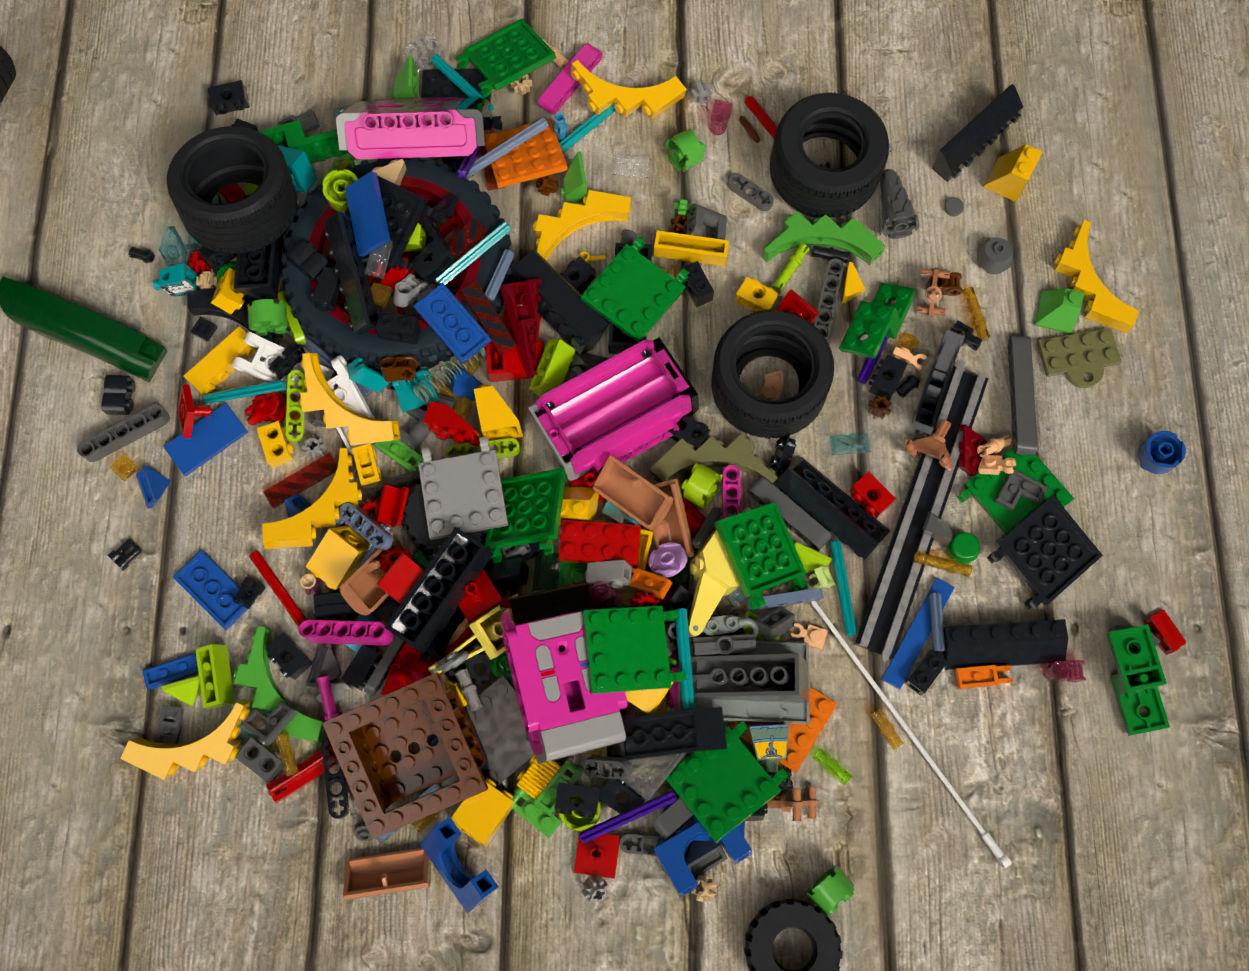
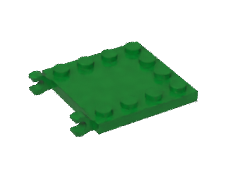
(506, 56)
(634, 292)
(987, 487)
(532, 511)
(761, 552)
(628, 649)
(724, 785)

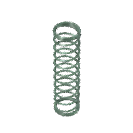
(416, 388)

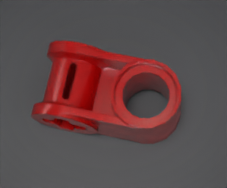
(394, 276)

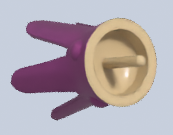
(309, 582)

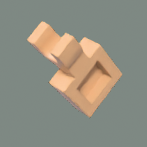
(905, 355)

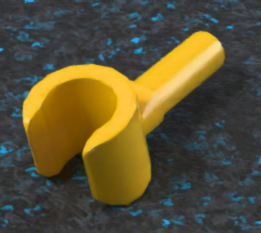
(591, 258)

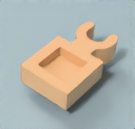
(994, 464)
(813, 635)

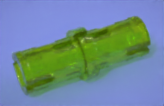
(832, 767)

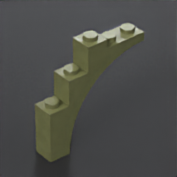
(712, 453)

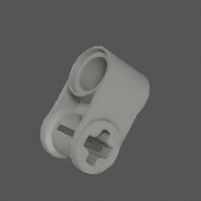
(408, 290)

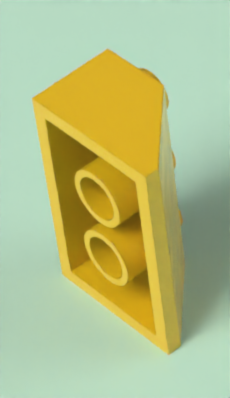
(579, 504)

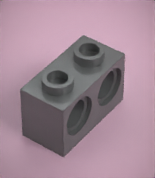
(259, 763)

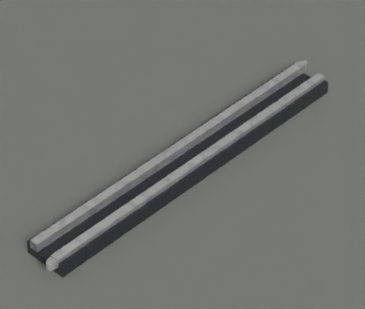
(927, 493)

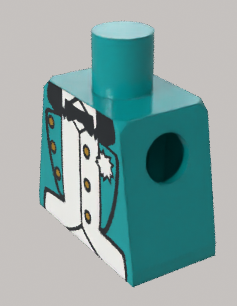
(176, 280)

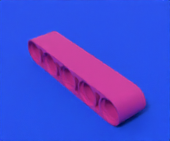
(564, 84)
(731, 485)
(334, 632)

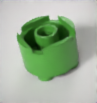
(685, 150)
(267, 317)
(830, 890)

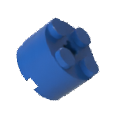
(1161, 452)

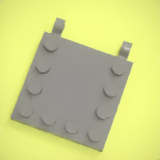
(462, 492)

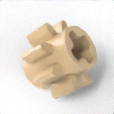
(522, 85)
(207, 280)
(706, 888)

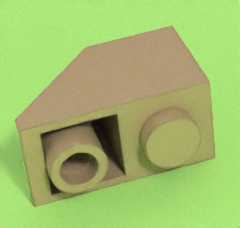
(392, 172)

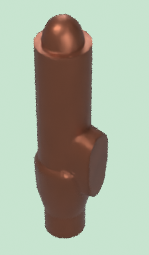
(750, 131)

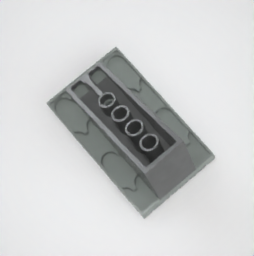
(754, 685)

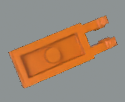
(646, 581)
(981, 676)

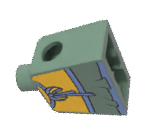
(769, 744)

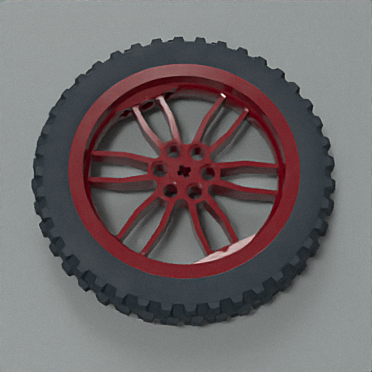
(333, 328)

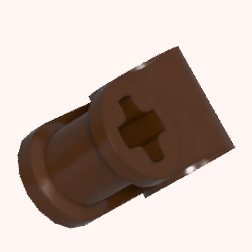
(948, 286)
(397, 368)

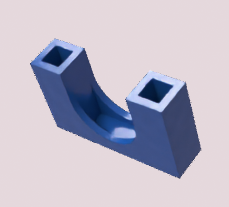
(440, 849)
(672, 854)

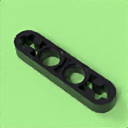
(330, 779)

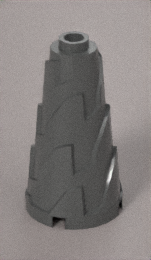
(897, 209)

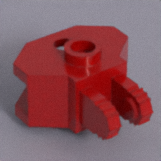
(266, 408)

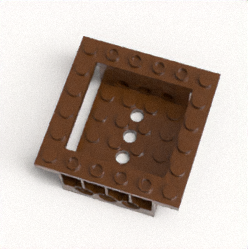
(371, 732)

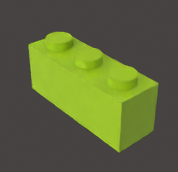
(552, 367)
(215, 676)

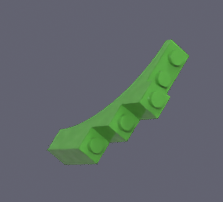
(824, 231)
(267, 697)

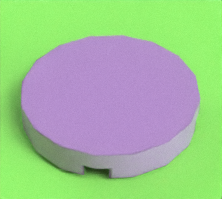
(668, 559)

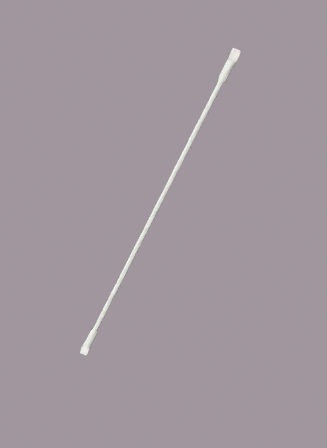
(1002, 858)

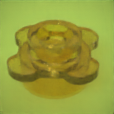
(907, 338)

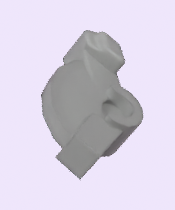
(338, 691)

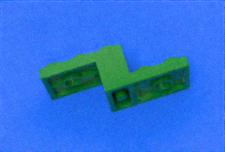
(317, 147)
(877, 320)
(1138, 680)

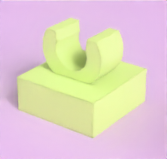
(824, 577)

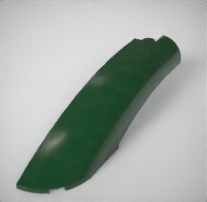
(80, 329)

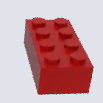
(599, 542)

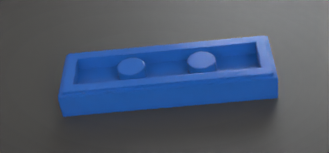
(170, 671)

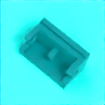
(366, 376)

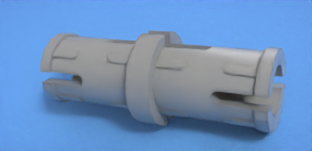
(468, 690)

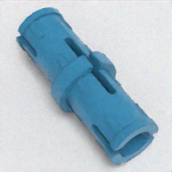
(560, 126)

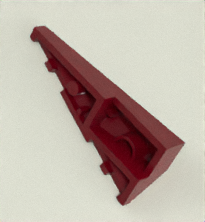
(522, 306)

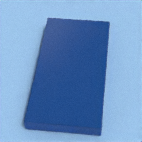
(367, 214)
(452, 323)
(207, 439)
(211, 589)

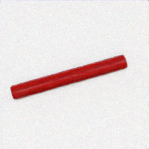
(761, 115)
(277, 587)

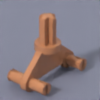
(933, 292)
(932, 445)
(785, 803)

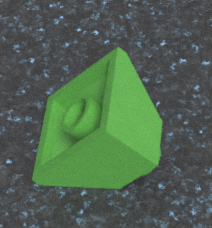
(406, 82)
(575, 181)
(1059, 309)

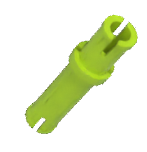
(793, 262)

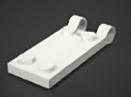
(270, 352)
(349, 394)

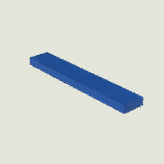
(915, 637)

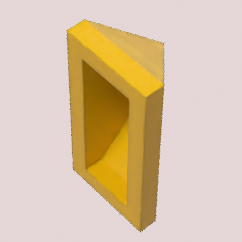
(853, 285)

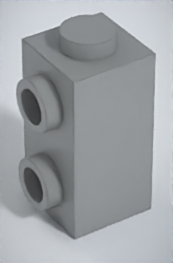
(613, 573)

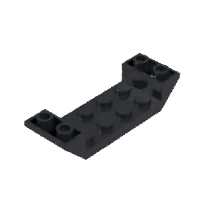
(671, 734)

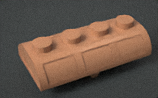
(632, 493)
(675, 524)
(361, 587)
(387, 873)

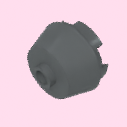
(995, 255)

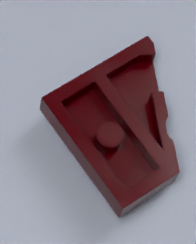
(969, 458)

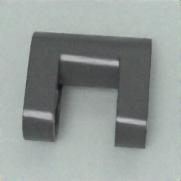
(700, 215)
(418, 431)

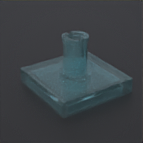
(173, 248)

